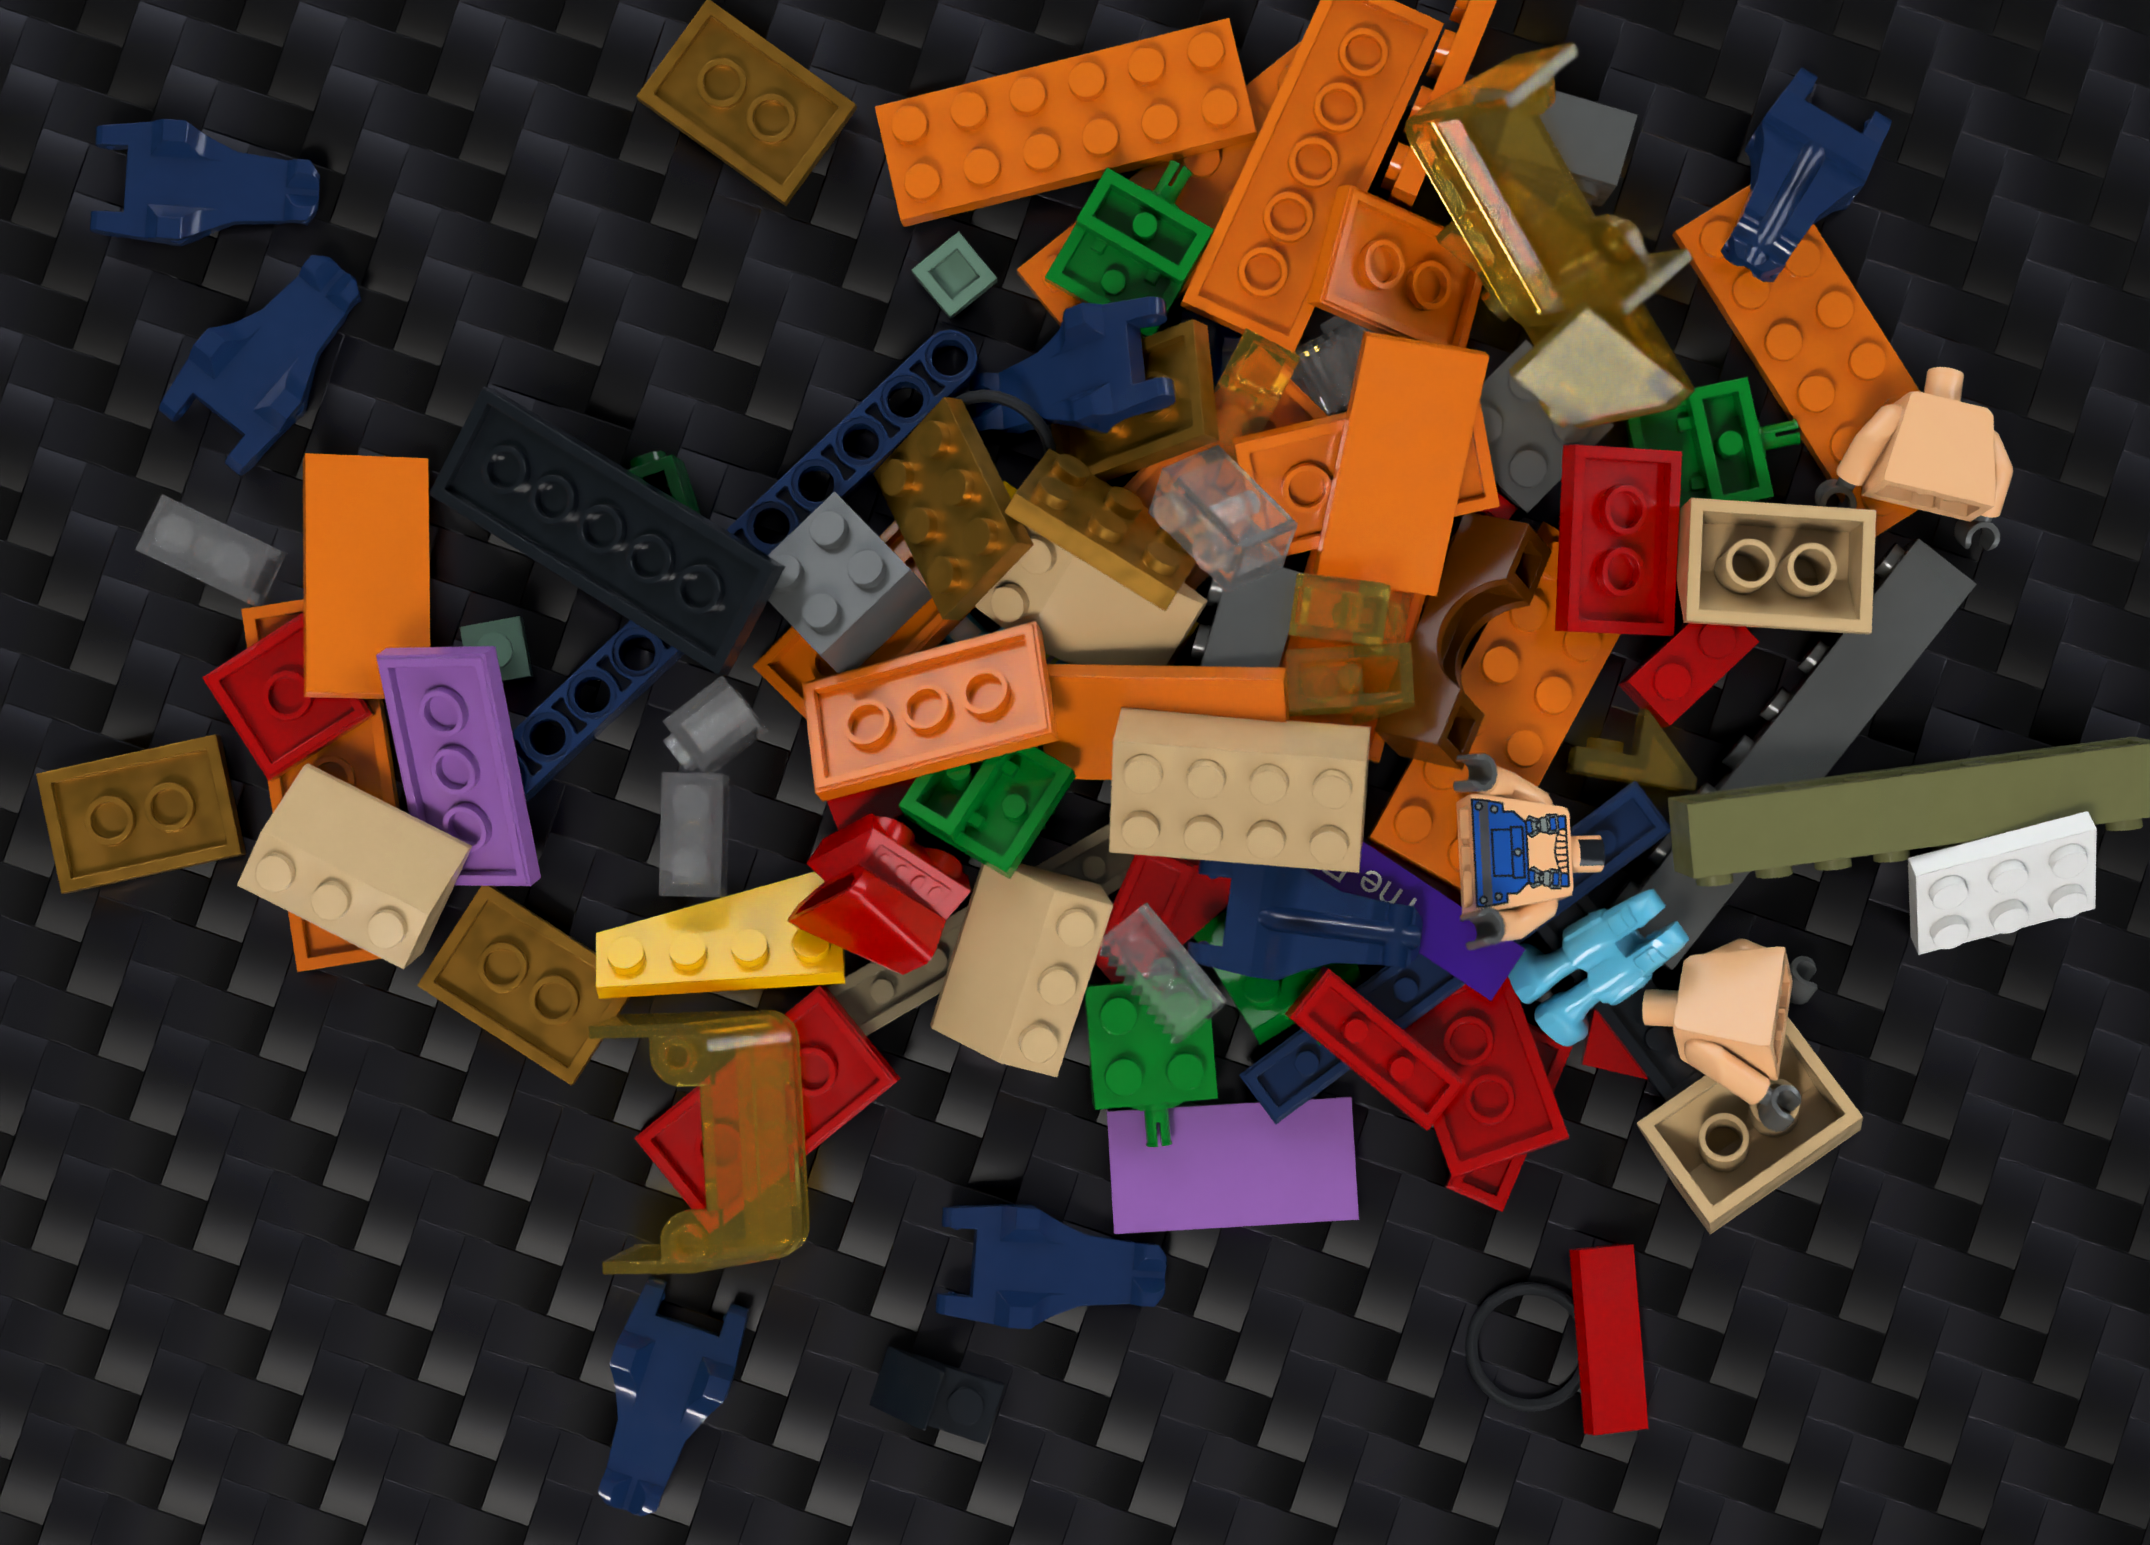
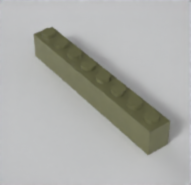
(1905, 809)

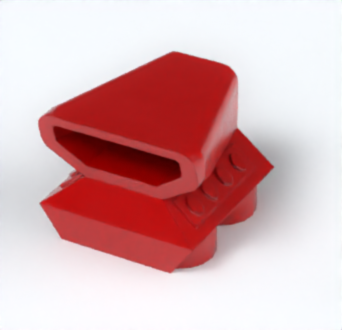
(882, 893)

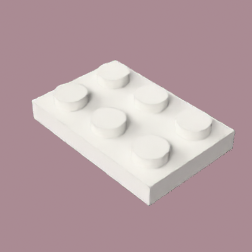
(2002, 883)

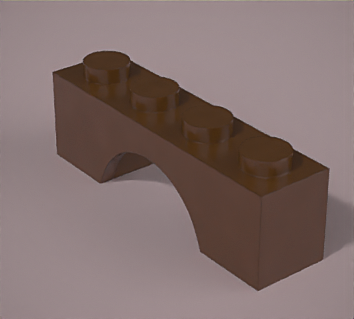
(1486, 571)

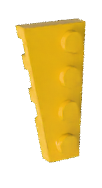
(719, 947)

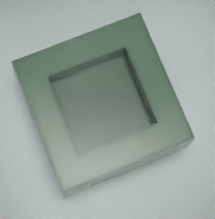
(954, 275)
(510, 642)

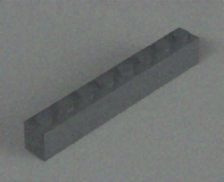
(1819, 716)

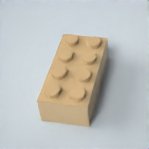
(1239, 790)

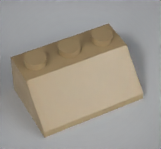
(1776, 565)
(355, 866)
(1022, 966)
(1723, 1152)

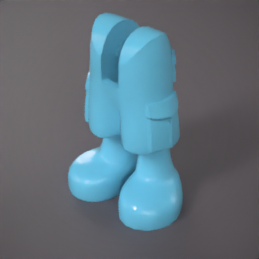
(1612, 955)

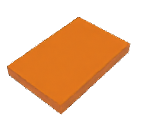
(1391, 272)

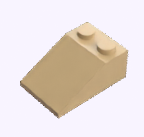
(1086, 613)

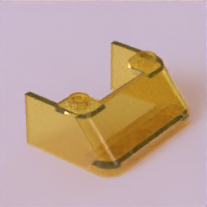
(1522, 203)
(1590, 365)
(749, 1135)

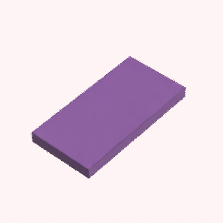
(461, 757)
(1234, 1167)

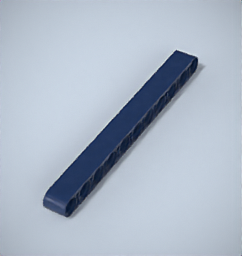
(782, 498)

